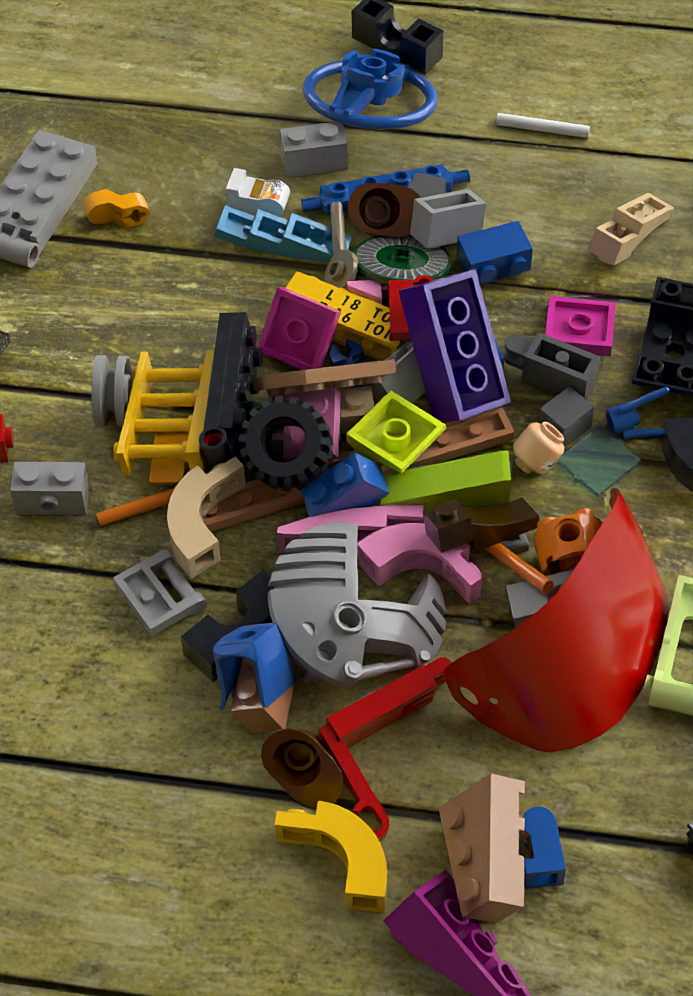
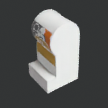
(251, 194)

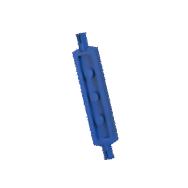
(342, 190)

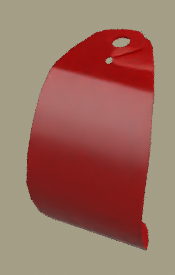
(582, 654)

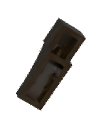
(483, 526)

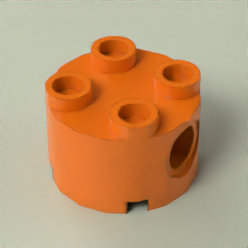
(564, 540)

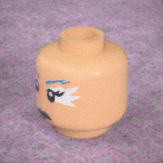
(538, 448)

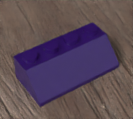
(455, 346)

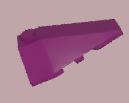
(456, 946)

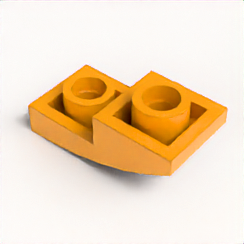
(168, 470)

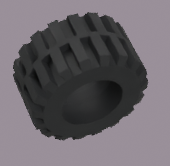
(266, 423)

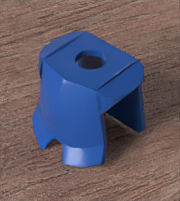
(266, 650)

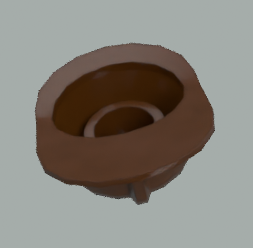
(382, 209)
(302, 766)

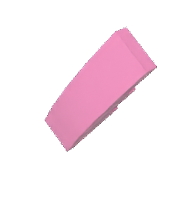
(367, 518)

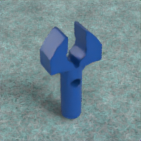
(355, 351)

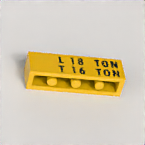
(360, 318)

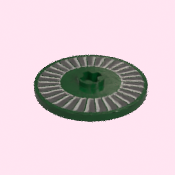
(400, 259)

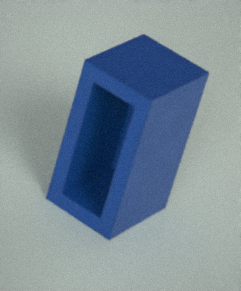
(495, 252)
(347, 485)

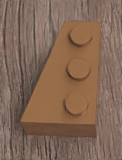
(483, 847)

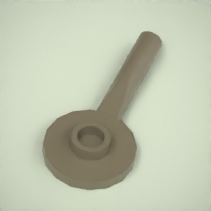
(344, 263)

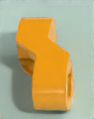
(107, 207)

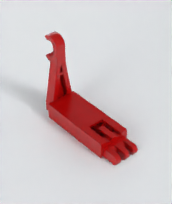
(370, 716)

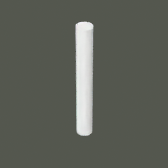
(542, 125)

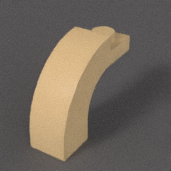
(189, 503)

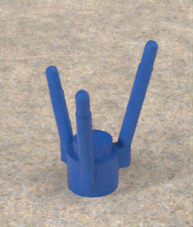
(625, 416)

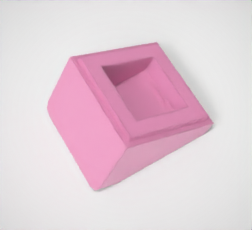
(366, 288)

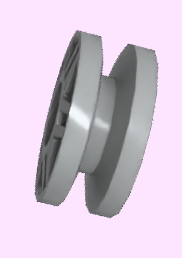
(110, 389)

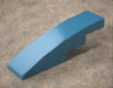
(275, 235)

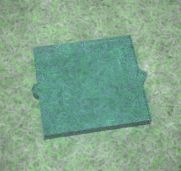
(598, 461)

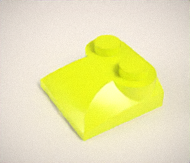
(394, 432)

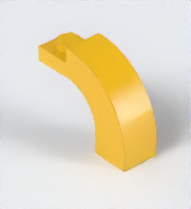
(349, 840)

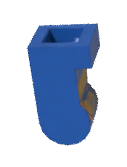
(542, 839)

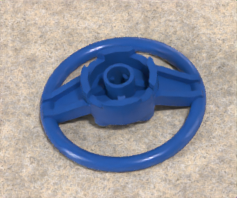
(366, 81)

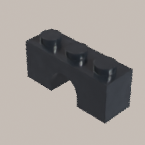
(376, 27)
(203, 636)

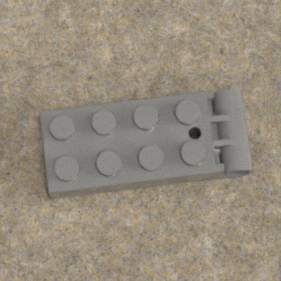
(40, 194)

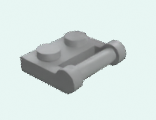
(150, 598)

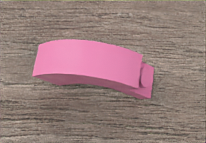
(407, 548)

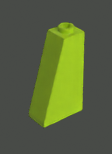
(470, 480)

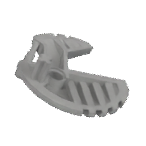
(320, 589)

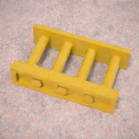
(134, 424)

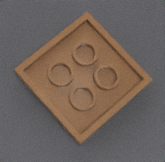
(324, 378)

